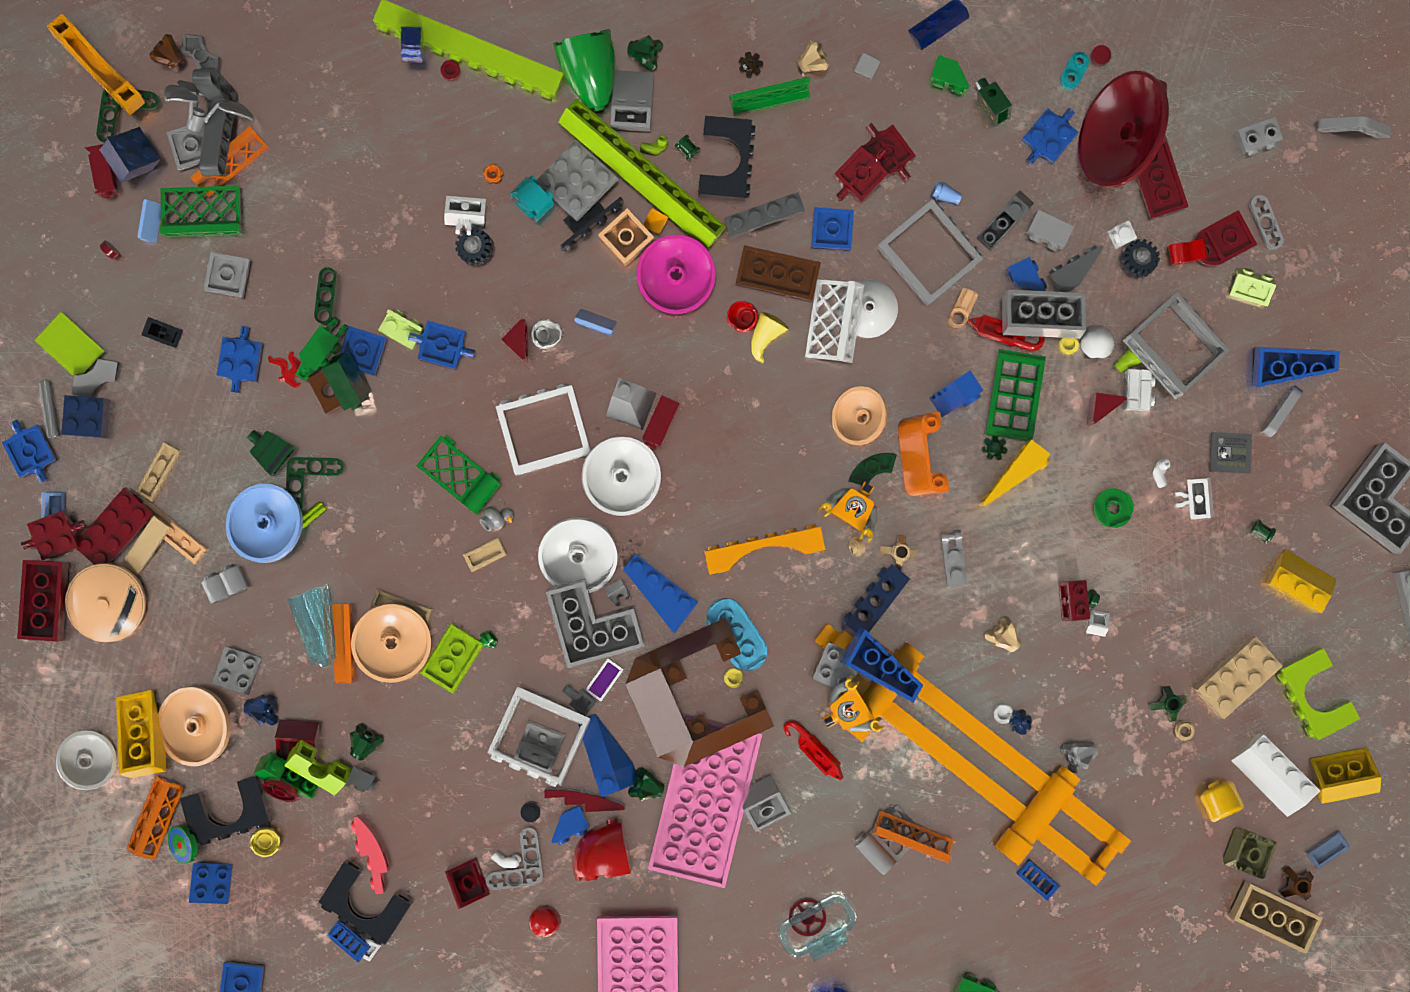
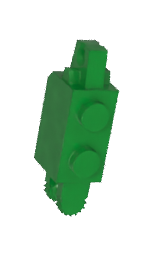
(319, 349)

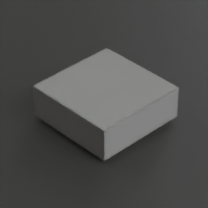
(867, 66)

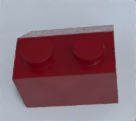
(291, 732)

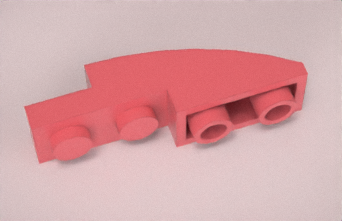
(370, 844)

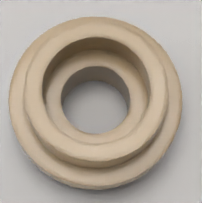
(856, 546)
(1190, 730)

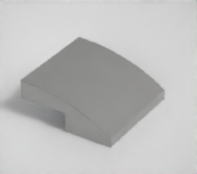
(539, 746)

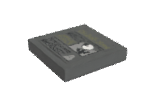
(1230, 452)

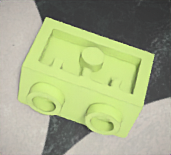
(1253, 286)
(399, 328)

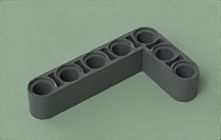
(219, 126)

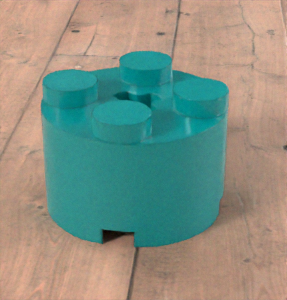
(532, 198)

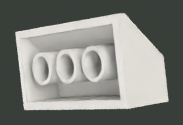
(1275, 774)

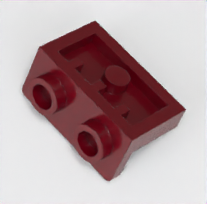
(1074, 600)

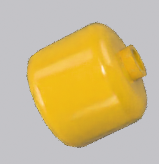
(1221, 800)

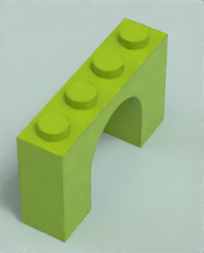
(1295, 677)

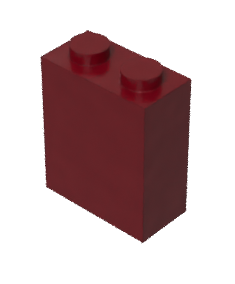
(660, 422)

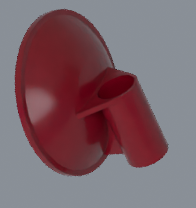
(1123, 129)

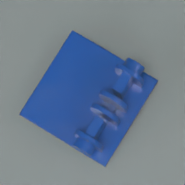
(210, 883)

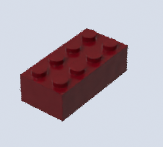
(42, 600)

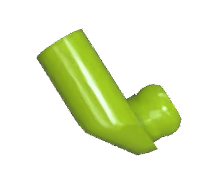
(656, 147)

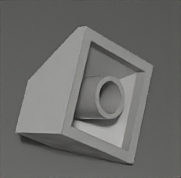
(630, 403)
(765, 804)

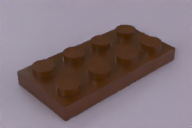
(778, 273)

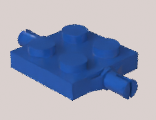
(1050, 135)
(441, 344)
(239, 359)
(29, 451)

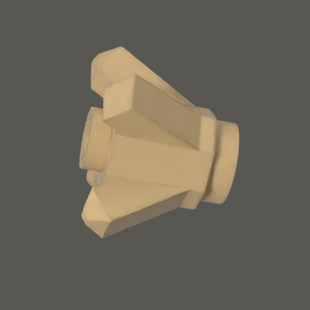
(813, 58)
(899, 551)
(1005, 635)

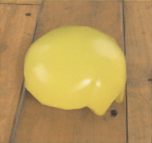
(265, 841)

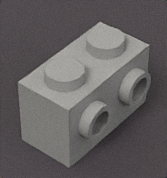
(1258, 136)
(1049, 230)

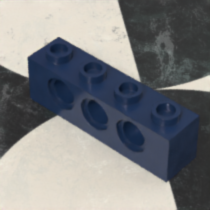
(896, 582)

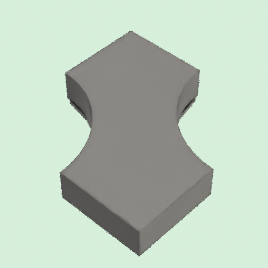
(194, 47)
(86, 383)

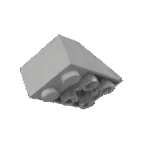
(632, 101)

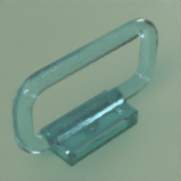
(826, 943)

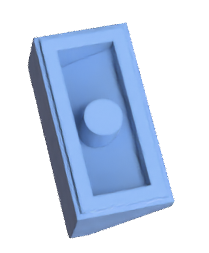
(149, 221)
(595, 322)
(52, 503)

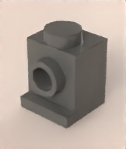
(362, 779)

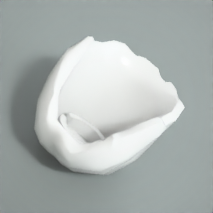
(1097, 341)

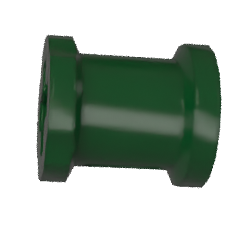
(687, 147)
(1262, 531)

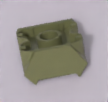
(1249, 853)

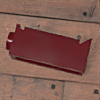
(103, 176)

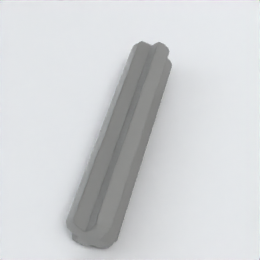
(48, 409)

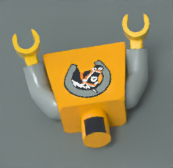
(854, 508)
(850, 709)

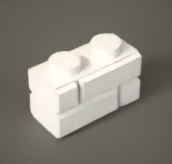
(1138, 390)

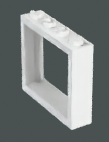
(553, 460)
(552, 707)

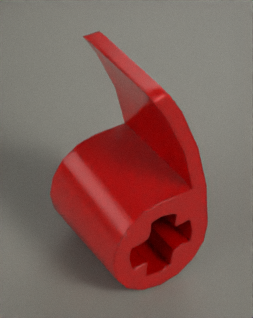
(1187, 251)

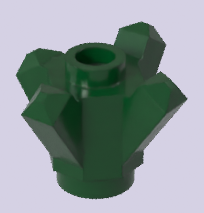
(645, 51)
(1169, 703)
(363, 742)
(646, 786)

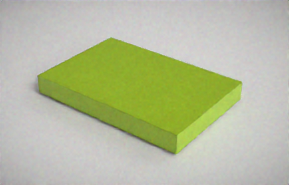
(69, 345)
(452, 658)

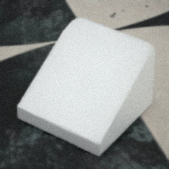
(1098, 622)
(373, 949)

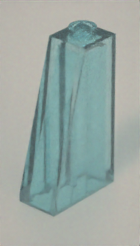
(315, 624)

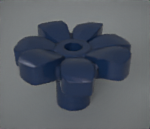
(1021, 721)

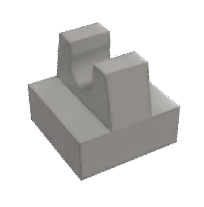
(617, 590)

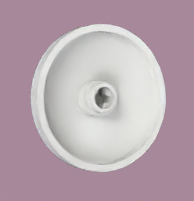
(621, 476)
(576, 551)

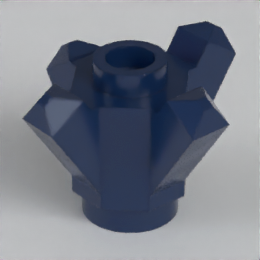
(261, 709)

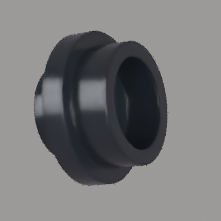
(530, 812)

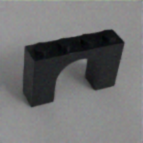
(739, 134)
(254, 813)
(337, 899)

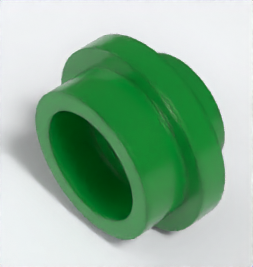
(488, 639)

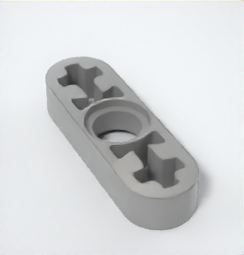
(1277, 233)
(1282, 411)

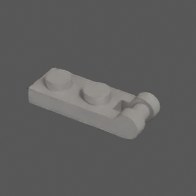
(953, 559)

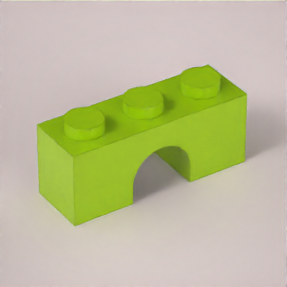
(329, 777)

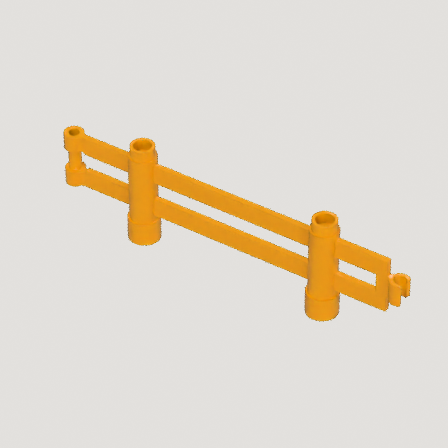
(1030, 821)

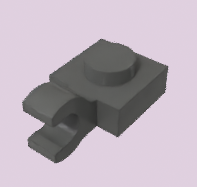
(580, 701)

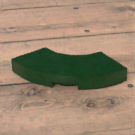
(871, 467)

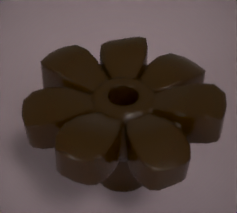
(750, 68)

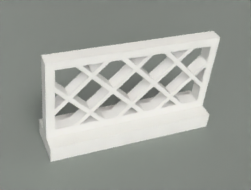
(849, 320)

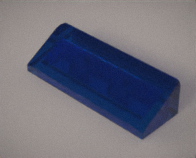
(939, 23)

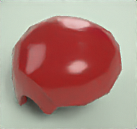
(742, 315)
(544, 921)

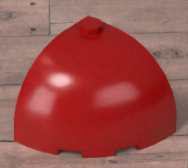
(602, 852)

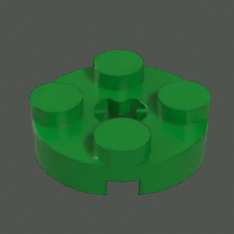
(1118, 498)

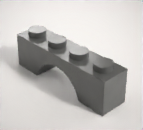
(764, 214)

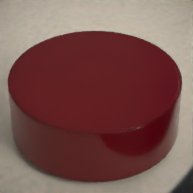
(1100, 55)
(450, 70)
(109, 249)

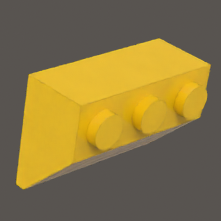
(1301, 581)
(1345, 775)

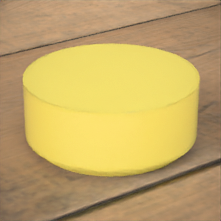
(1068, 345)
(733, 677)

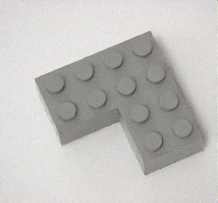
(1370, 500)
(586, 635)

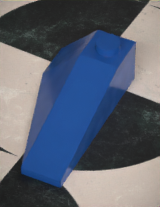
(609, 762)

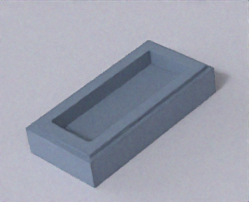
(1328, 850)

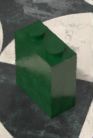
(346, 380)

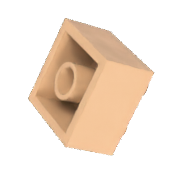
(626, 237)

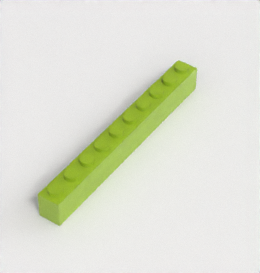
(471, 50)
(641, 173)

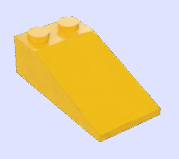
(1025, 463)
(139, 735)

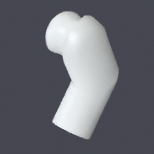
(1159, 471)
(506, 862)

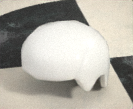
(545, 333)

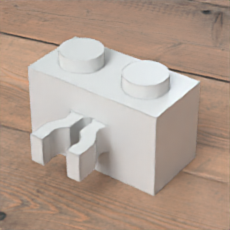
(465, 212)
(1199, 498)

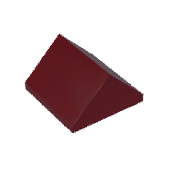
(517, 339)
(1101, 405)
(467, 882)

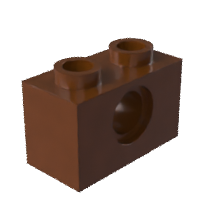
(319, 384)

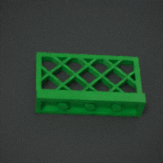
(770, 96)
(200, 228)

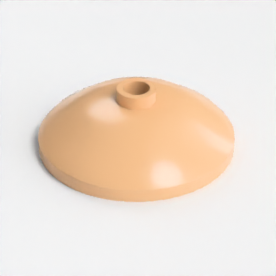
(850, 411)

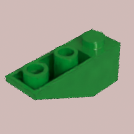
(272, 767)

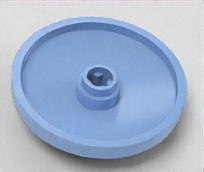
(264, 523)

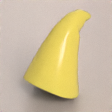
(766, 330)

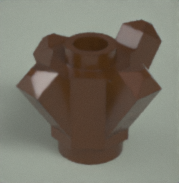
(166, 52)
(1297, 884)

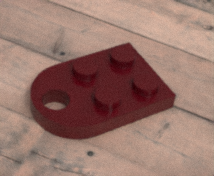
(1226, 239)

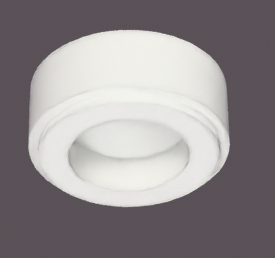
(1002, 713)

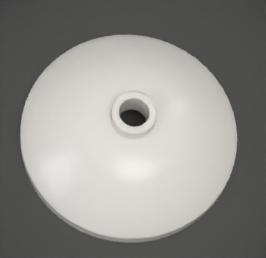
(884, 311)
(97, 753)

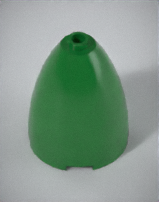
(588, 66)

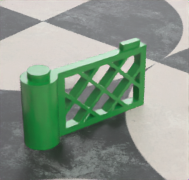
(481, 487)

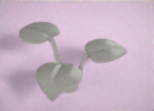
(188, 92)

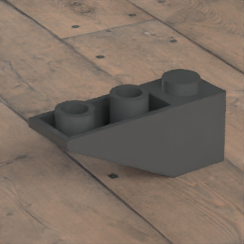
(1005, 220)
(1070, 276)

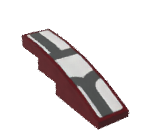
(592, 801)

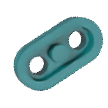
(1075, 70)

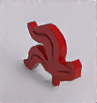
(289, 375)

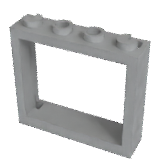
(904, 271)
(1157, 365)

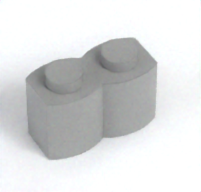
(224, 584)

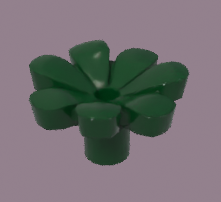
(989, 448)

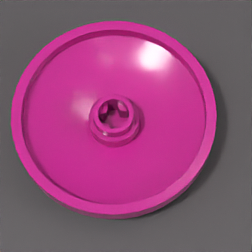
(676, 274)

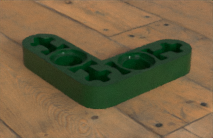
(103, 108)
(300, 475)

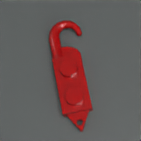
(993, 329)
(815, 750)

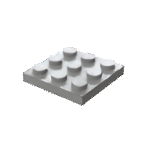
(577, 180)

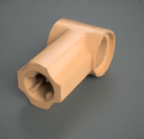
(963, 307)

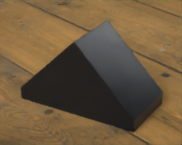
(161, 332)

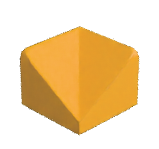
(655, 222)

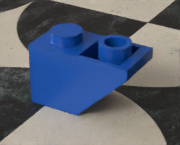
(1025, 276)
(571, 823)

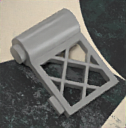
(875, 848)

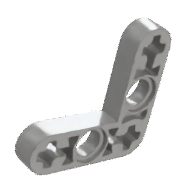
(1362, 124)
(528, 865)

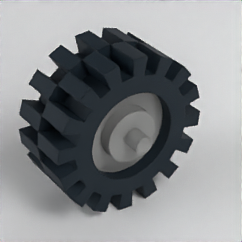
(474, 247)
(1140, 258)

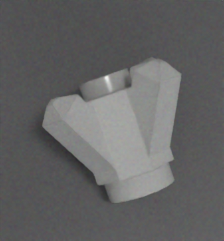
(1080, 755)

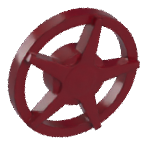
(280, 790)
(808, 921)

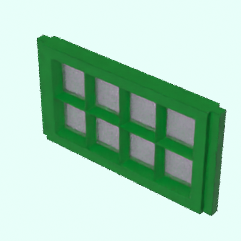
(1015, 395)

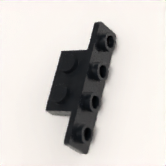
(594, 216)

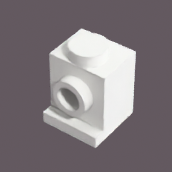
(1122, 234)

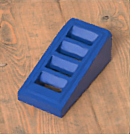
(1053, 889)
(338, 934)

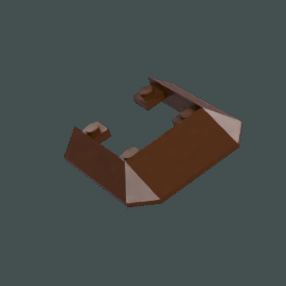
(660, 714)

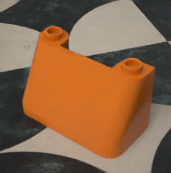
(915, 455)

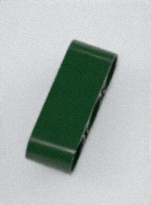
(322, 287)

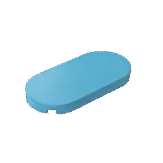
(748, 638)

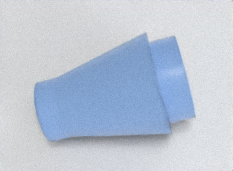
(946, 193)

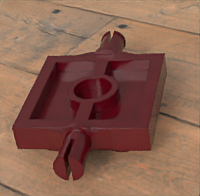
(898, 150)
(862, 173)
(53, 535)

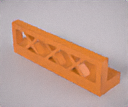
(235, 147)
(343, 627)
(150, 818)
(915, 845)

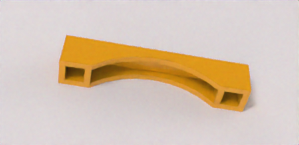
(95, 65)
(724, 558)

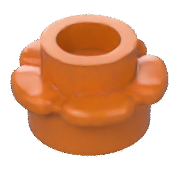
(493, 178)

